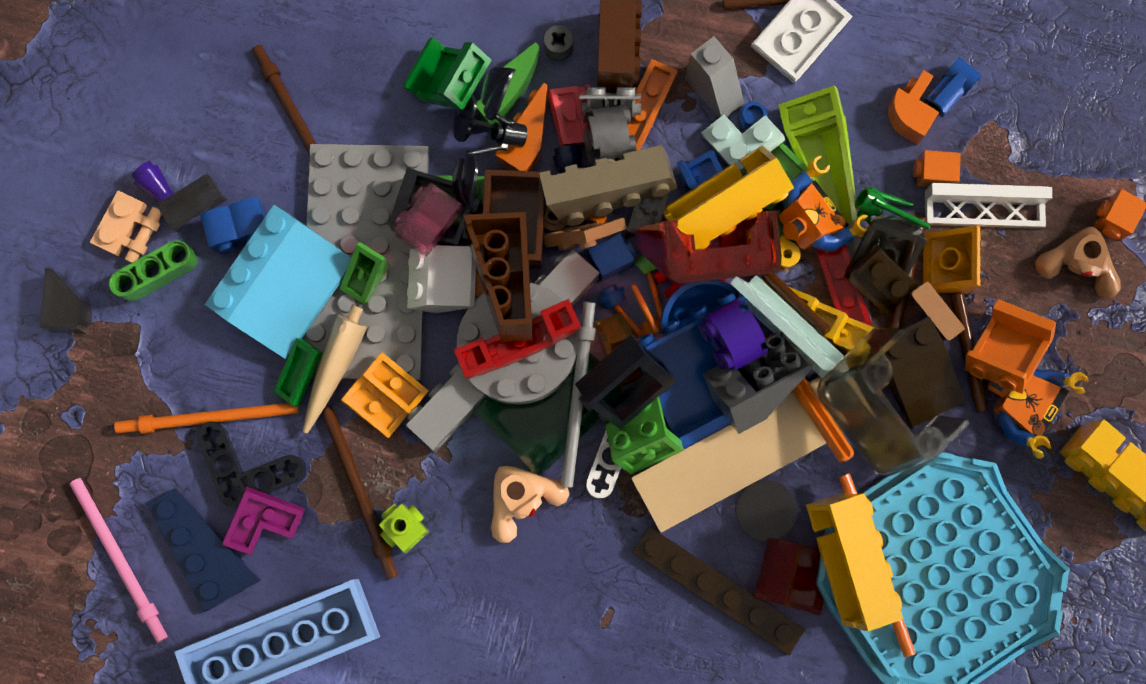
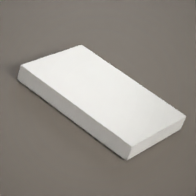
(800, 35)

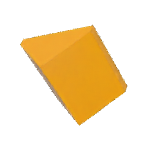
(952, 260)

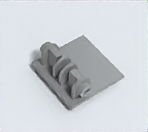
(626, 95)

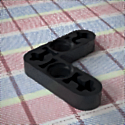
(248, 477)

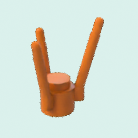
(652, 324)

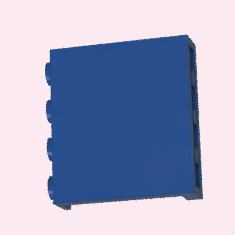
(687, 355)

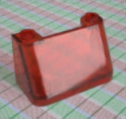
(744, 252)

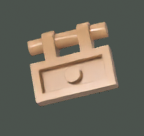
(119, 224)

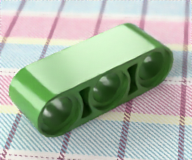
(139, 271)

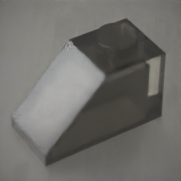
(63, 306)

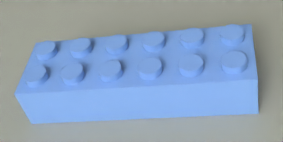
(282, 639)

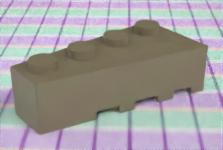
(608, 185)

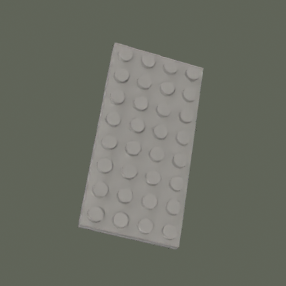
(351, 203)

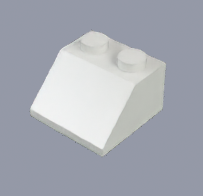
(442, 279)

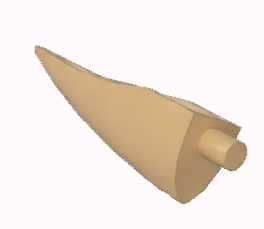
(336, 358)

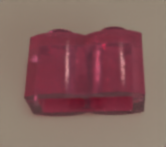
(427, 219)

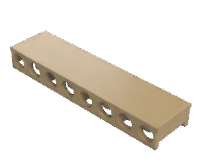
(727, 463)

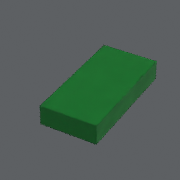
(297, 372)

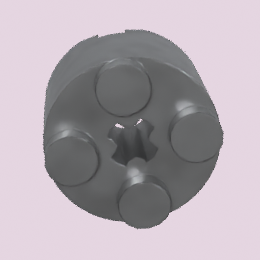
(608, 133)

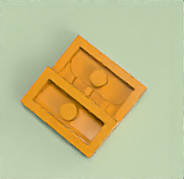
(384, 395)

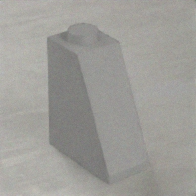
(715, 78)

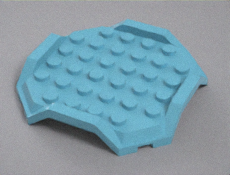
(966, 571)

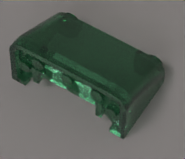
(539, 429)

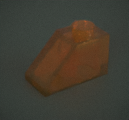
(612, 333)

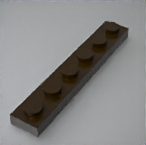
(718, 590)

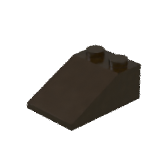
(922, 374)

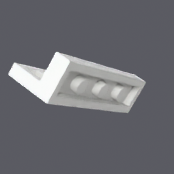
(987, 194)

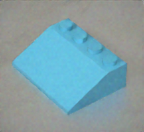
(279, 282)

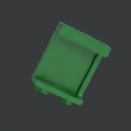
(446, 74)

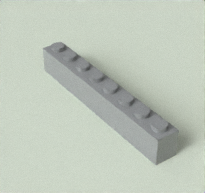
(458, 397)

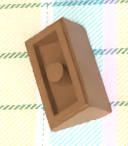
(938, 311)

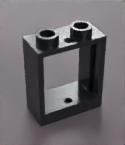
(408, 189)
(613, 371)

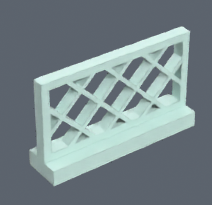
(780, 317)

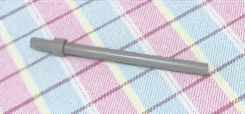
(585, 336)

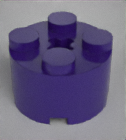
(733, 335)

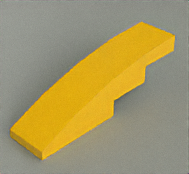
(844, 330)

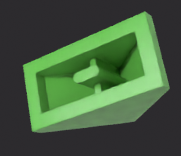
(364, 273)

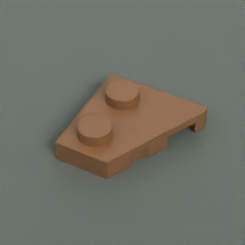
(583, 235)

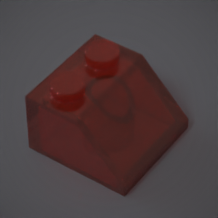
(790, 576)

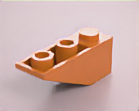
(534, 118)

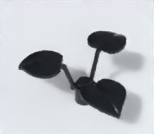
(505, 132)

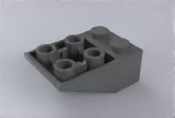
(760, 386)

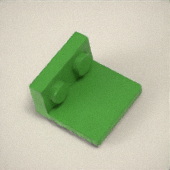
(643, 440)

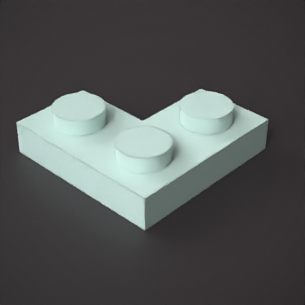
(734, 145)

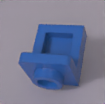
(699, 169)

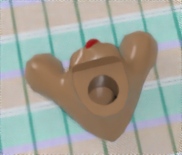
(1084, 255)

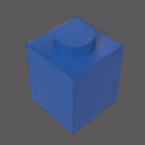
(612, 257)

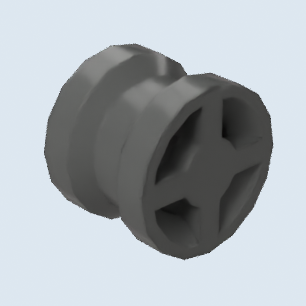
(558, 49)

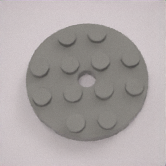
(528, 378)

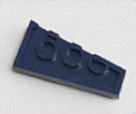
(209, 567)

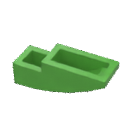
(525, 67)

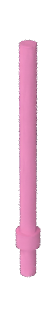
(146, 612)

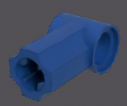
(955, 83)

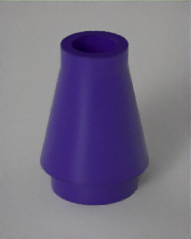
(152, 181)

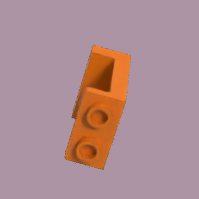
(1010, 347)

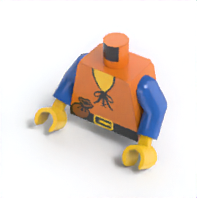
(812, 217)
(1029, 414)

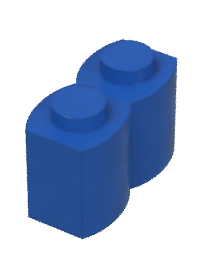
(232, 224)

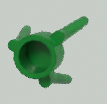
(872, 202)

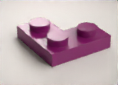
(260, 512)

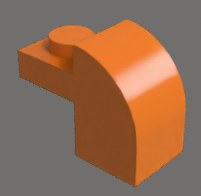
(909, 114)

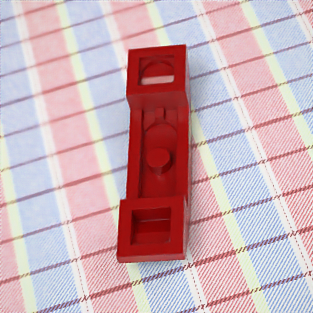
(492, 354)

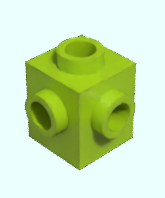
(414, 528)

